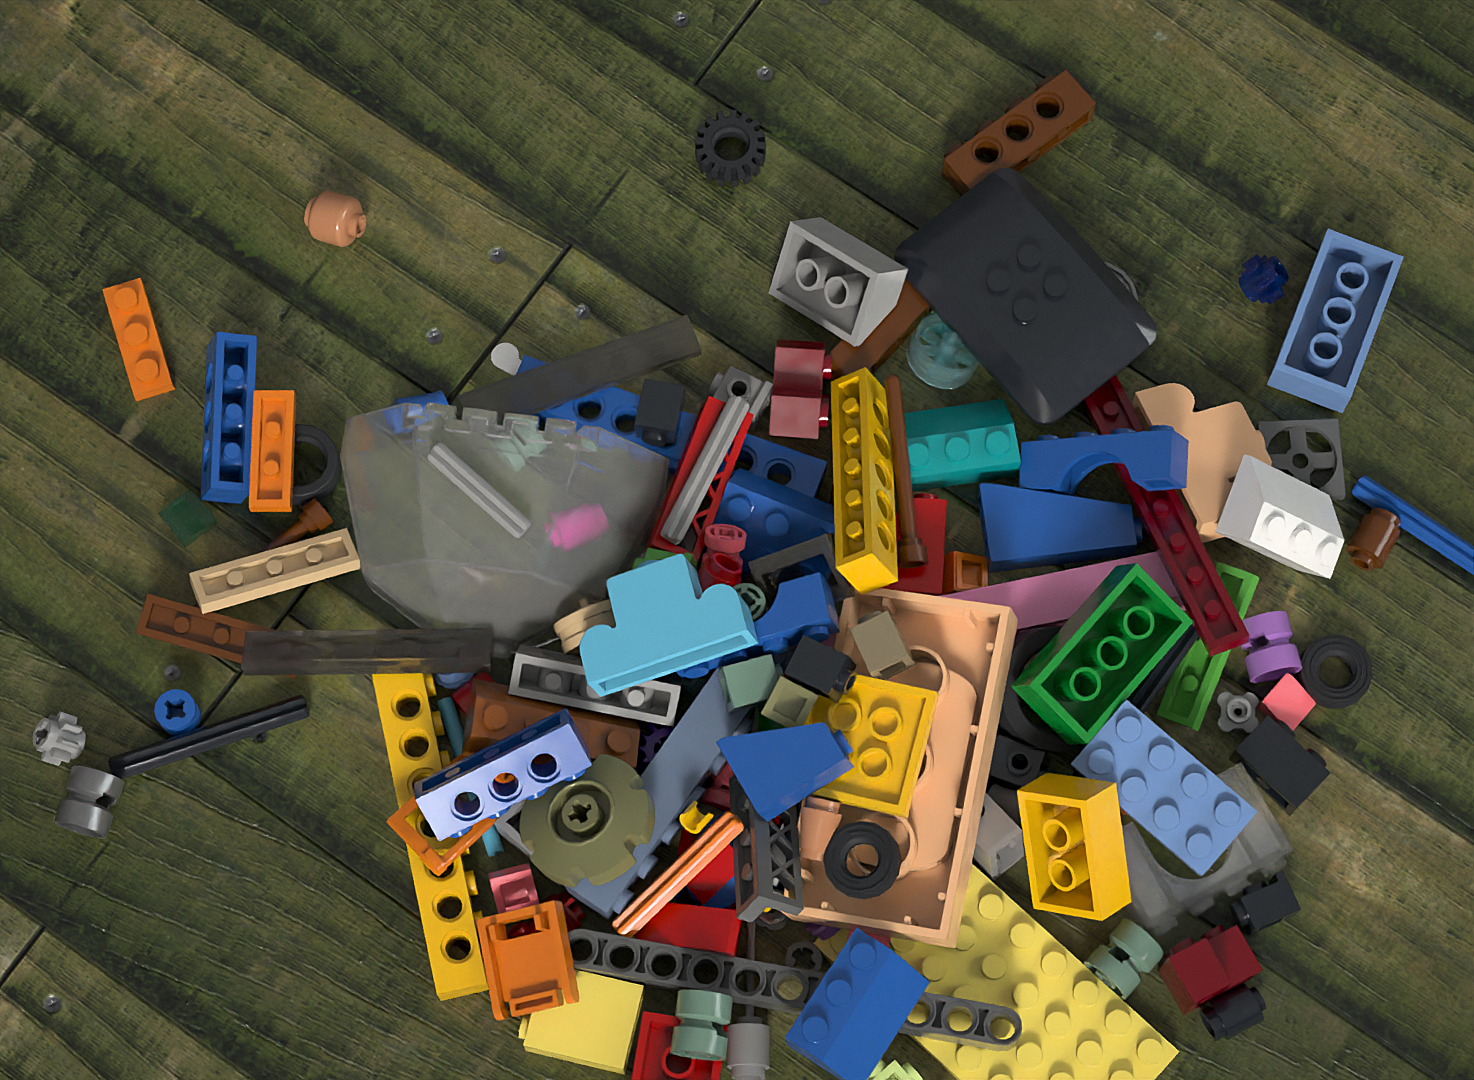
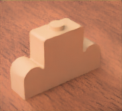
(1215, 448)

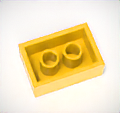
(1074, 846)

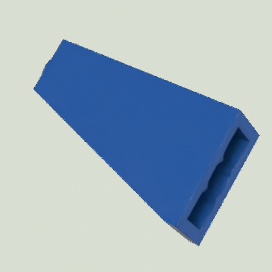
(1049, 529)

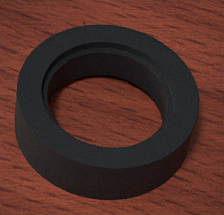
(1012, 716)

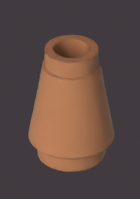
(817, 824)

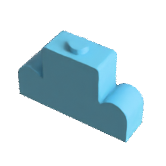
(663, 626)

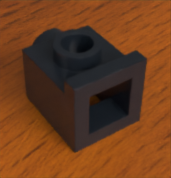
(1264, 904)

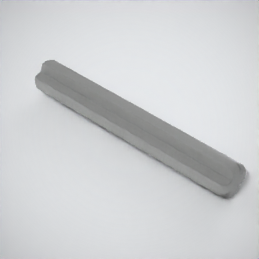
(705, 469)

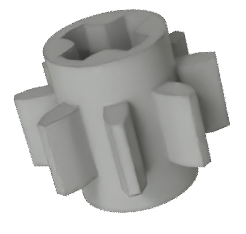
(59, 738)

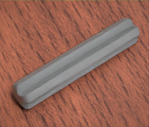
(479, 490)

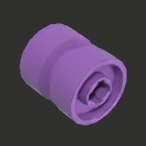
(1274, 660)

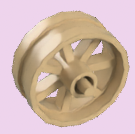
(573, 626)

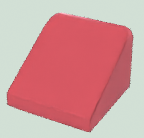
(1287, 702)

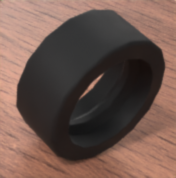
(327, 482)

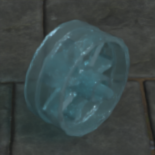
(943, 354)

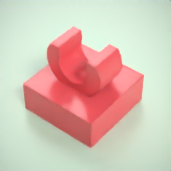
(513, 888)

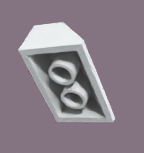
(1282, 518)

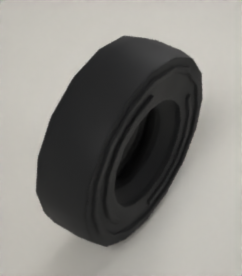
(1352, 654)
(888, 860)

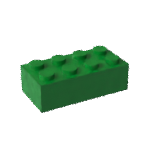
(1102, 654)

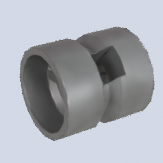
(89, 802)

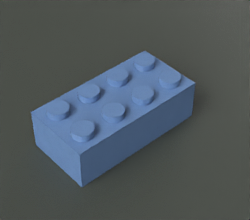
(1335, 321)
(1165, 788)

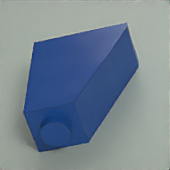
(786, 764)

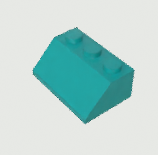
(961, 445)

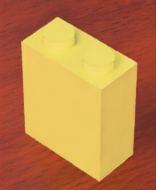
(592, 1031)

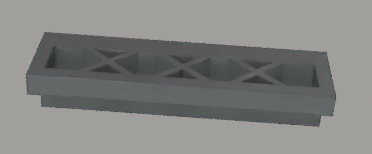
(756, 864)

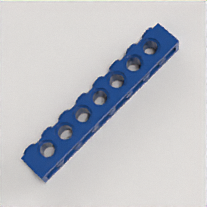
(618, 405)

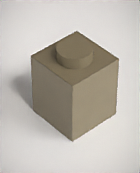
(882, 645)

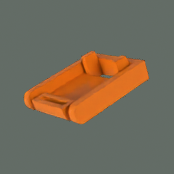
(528, 968)

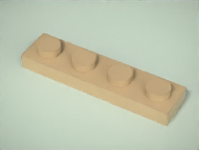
(274, 571)

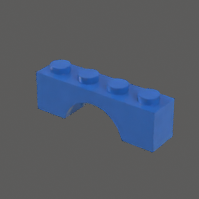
(1153, 459)
(800, 609)

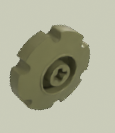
(589, 824)

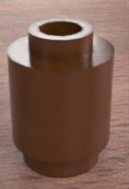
(1373, 539)

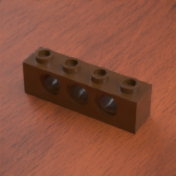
(1058, 94)

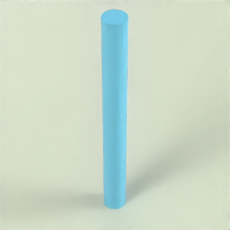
(456, 735)

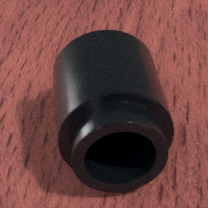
(1233, 1012)

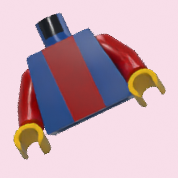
(715, 882)

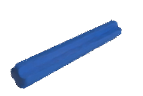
(1416, 522)

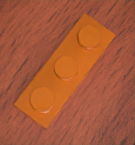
(138, 339)
(272, 451)

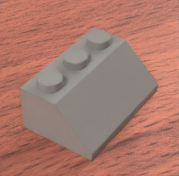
(836, 279)

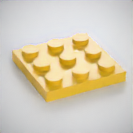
(889, 736)

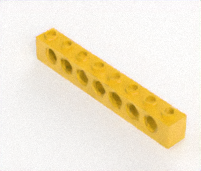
(451, 976)

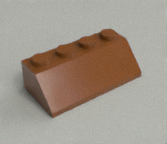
(497, 715)

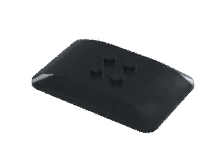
(1026, 295)

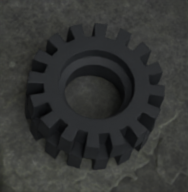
(725, 127)

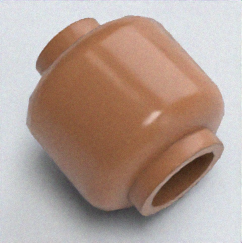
(335, 218)

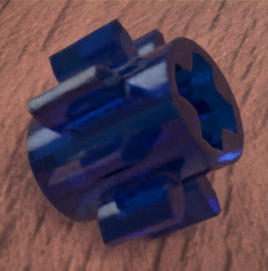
(1263, 279)

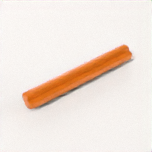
(678, 874)

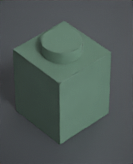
(748, 682)

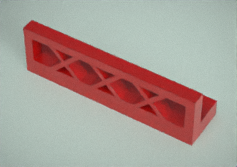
(697, 439)

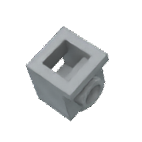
(757, 392)

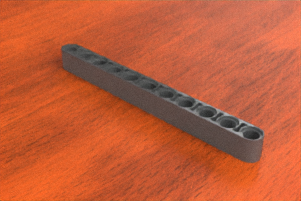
(771, 978)

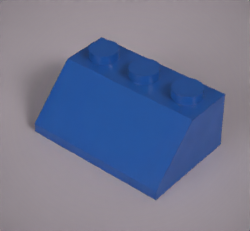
(857, 1009)

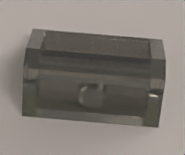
(824, 544)

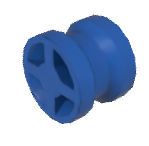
(184, 718)

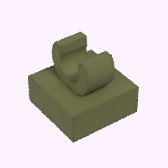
(789, 702)

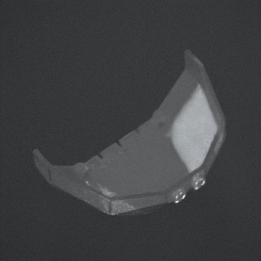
(453, 563)

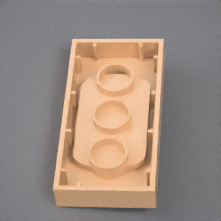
(965, 657)

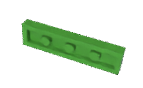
(1198, 673)

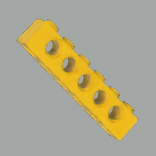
(863, 483)

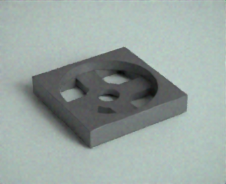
(1298, 445)

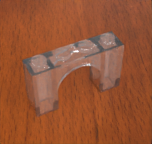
(1163, 897)

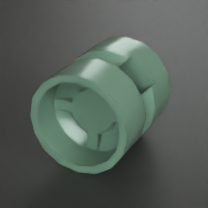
(1137, 951)
(701, 1025)

